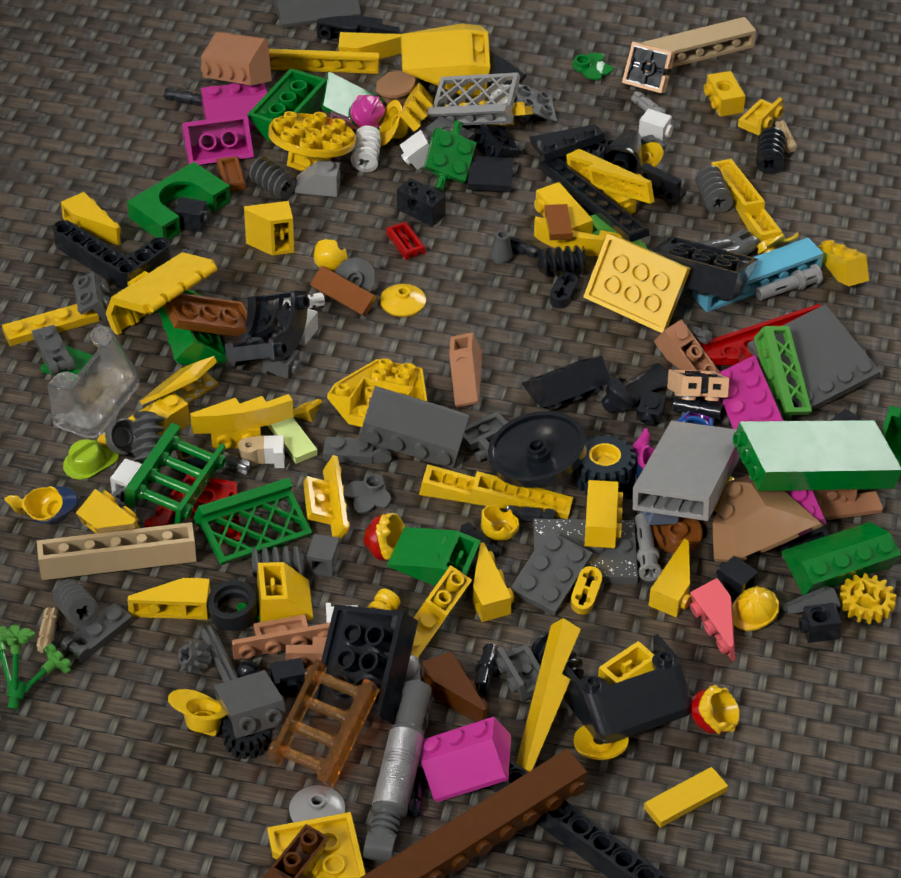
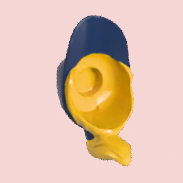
(45, 504)

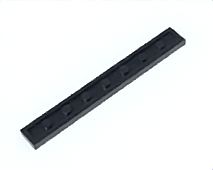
(594, 199)

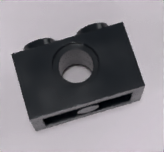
(421, 202)

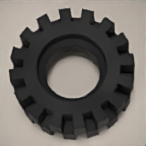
(245, 745)

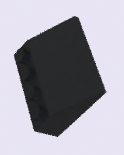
(712, 268)
(372, 647)

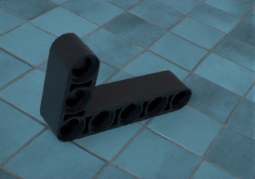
(106, 260)

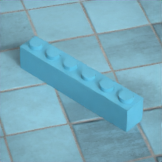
(770, 268)

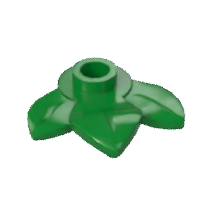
(591, 65)

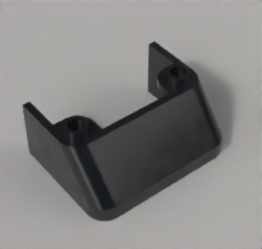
(632, 704)

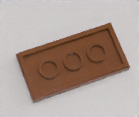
(207, 314)

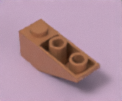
(683, 349)
(465, 369)

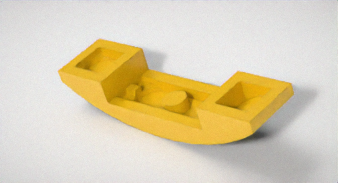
(591, 242)

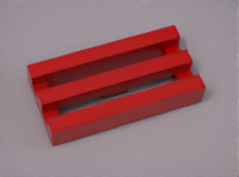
(402, 242)

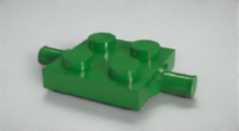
(449, 155)

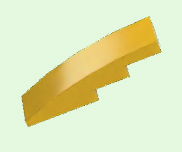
(416, 106)
(237, 416)

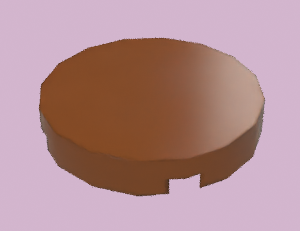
(670, 536)

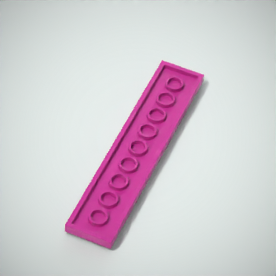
(752, 400)

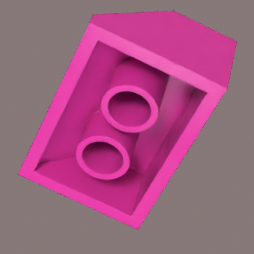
(231, 100)
(217, 139)
(466, 758)

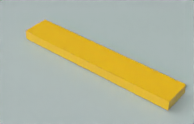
(324, 61)

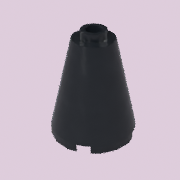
(625, 151)

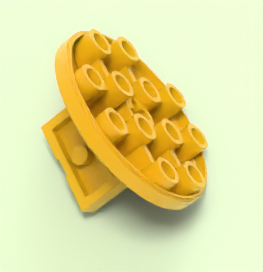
(310, 138)

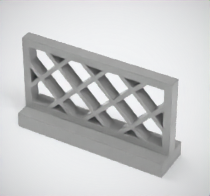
(472, 113)

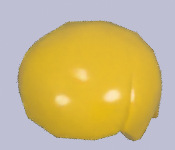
(328, 254)
(499, 524)

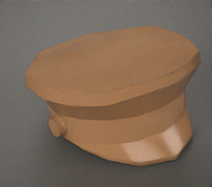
(395, 86)

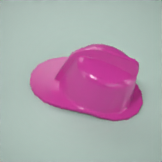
(367, 110)

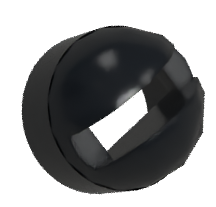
(246, 668)

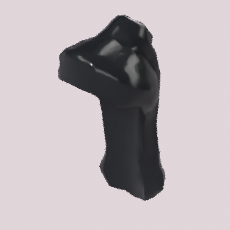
(626, 394)

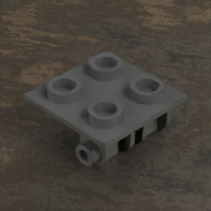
(539, 100)

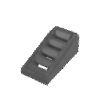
(819, 596)

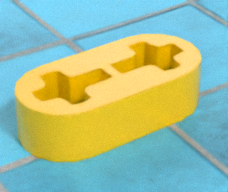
(581, 588)

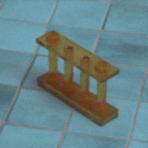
(340, 744)

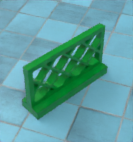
(240, 505)

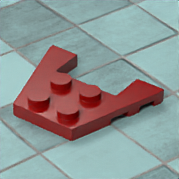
(214, 491)

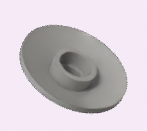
(303, 803)

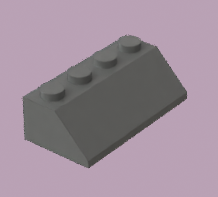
(309, 11)
(414, 427)

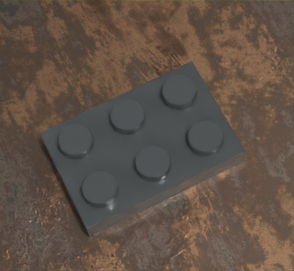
(551, 573)

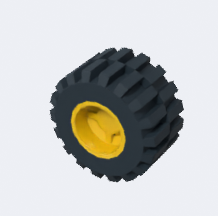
(607, 460)

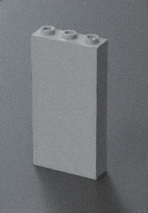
(687, 471)

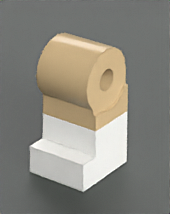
(263, 450)

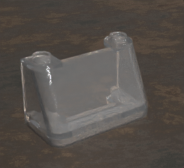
(94, 396)

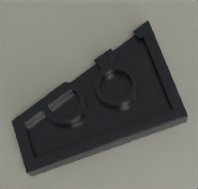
(566, 141)

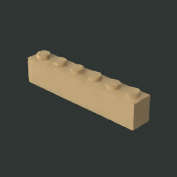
(708, 41)
(116, 551)

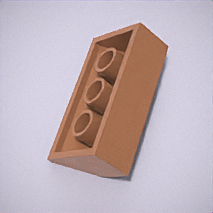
(237, 59)

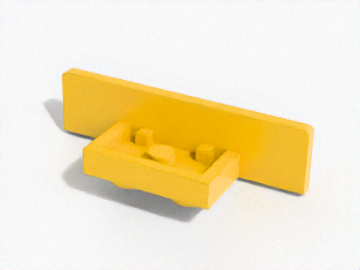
(326, 499)

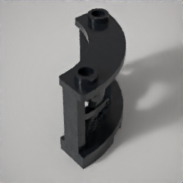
(251, 343)

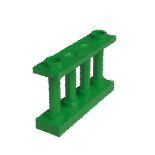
(161, 456)

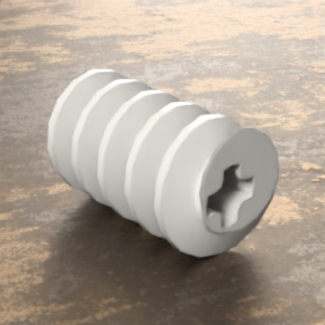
(366, 149)

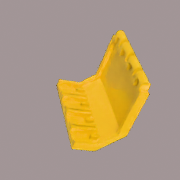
(156, 289)

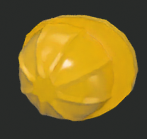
(755, 609)

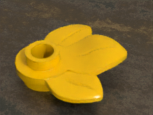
(772, 244)

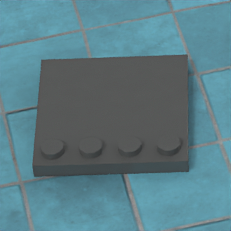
(827, 357)

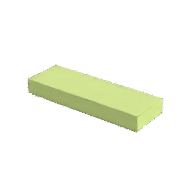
(295, 440)

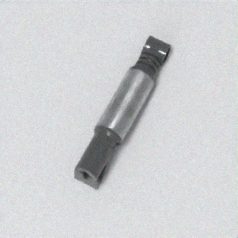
(398, 771)

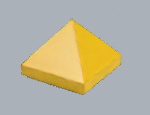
(308, 410)

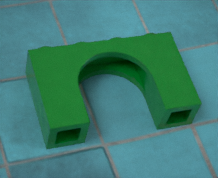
(190, 182)

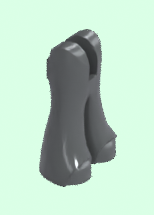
(739, 242)

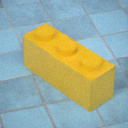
(558, 194)
(603, 513)

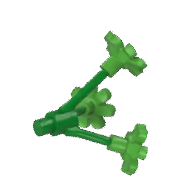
(15, 638)

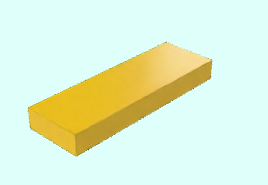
(685, 797)

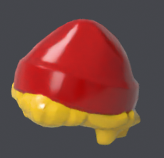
(383, 535)
(715, 710)

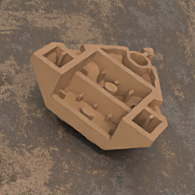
(756, 520)

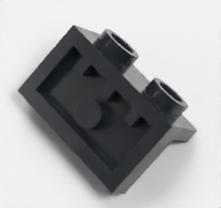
(496, 142)
(663, 184)

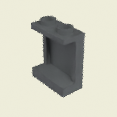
(251, 703)

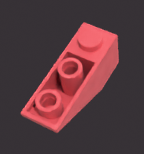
(714, 607)

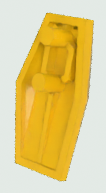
(182, 378)

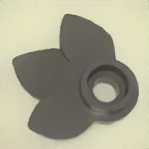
(368, 493)

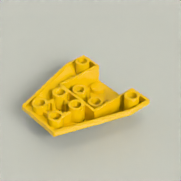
(446, 52)
(354, 392)

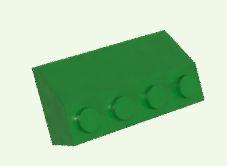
(293, 93)
(191, 345)
(841, 556)

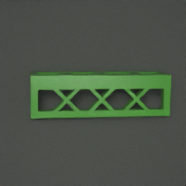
(773, 368)

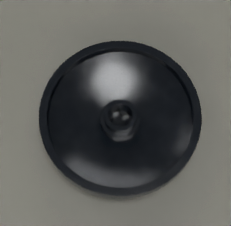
(537, 449)

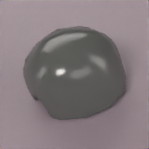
(120, 436)

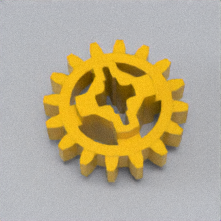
(867, 598)

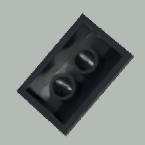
(568, 382)

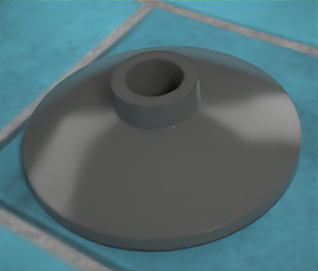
(355, 269)

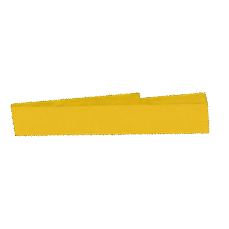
(610, 176)
(748, 202)
(490, 490)
(548, 691)

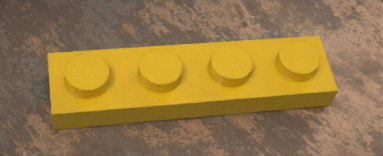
(63, 319)

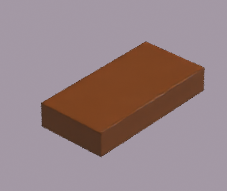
(231, 173)
(558, 222)

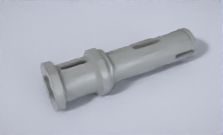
(798, 280)
(647, 554)

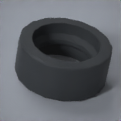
(236, 620)

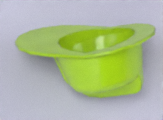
(87, 459)

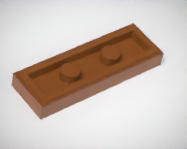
(343, 291)

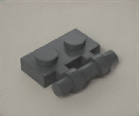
(480, 434)

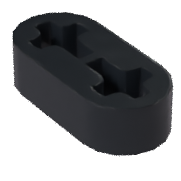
(560, 289)

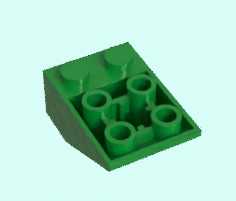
(430, 552)

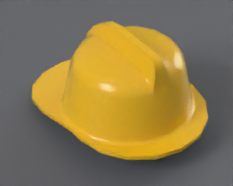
(392, 124)
(199, 710)

